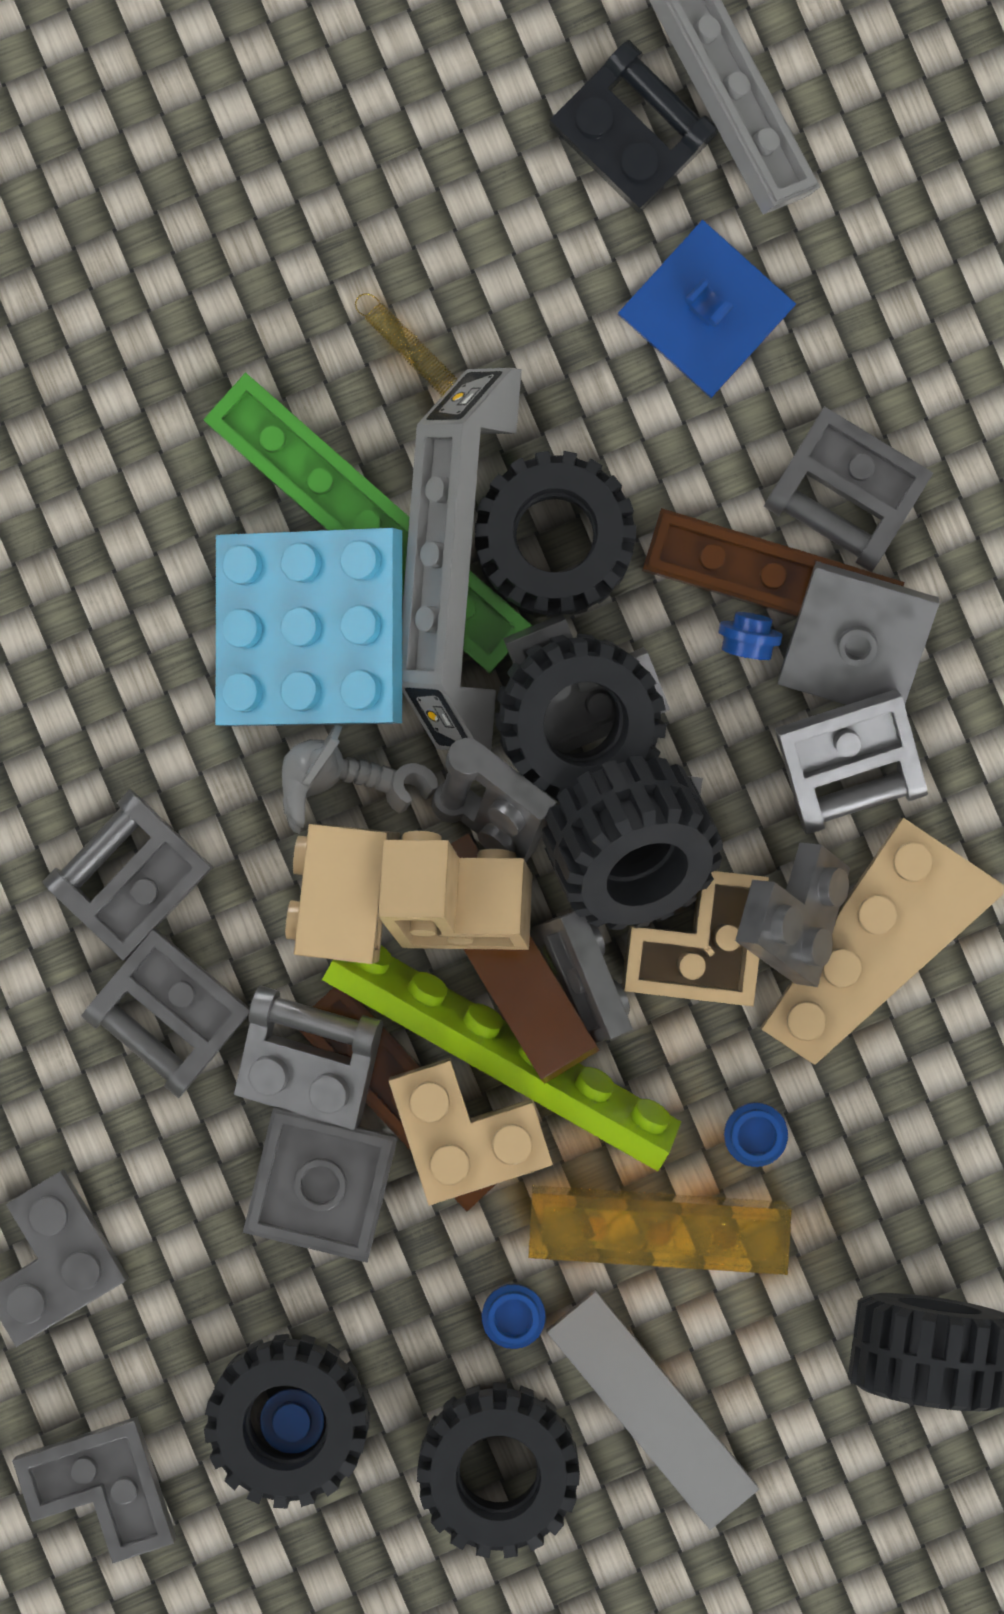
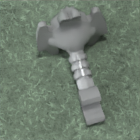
(319, 764)

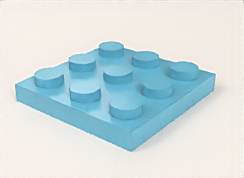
(309, 628)

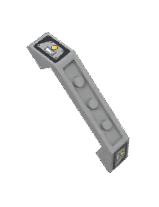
(441, 553)

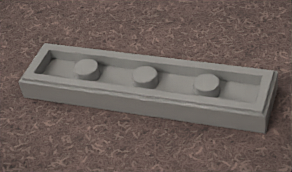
(738, 101)
(652, 1409)

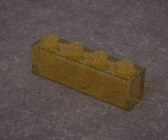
(659, 1230)

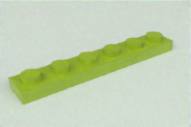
(487, 1043)

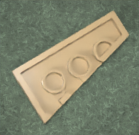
(887, 929)

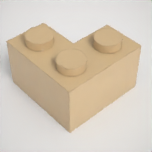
(338, 893)
(453, 901)
(699, 963)
(459, 1151)

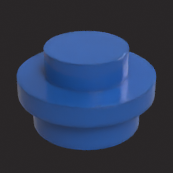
(749, 636)
(755, 1134)
(513, 1316)
(292, 1420)

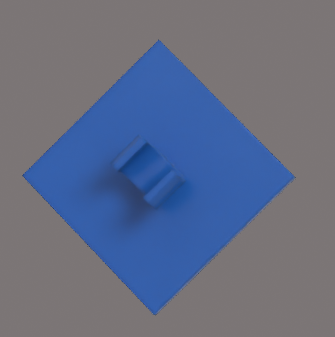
(706, 309)

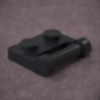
(618, 141)

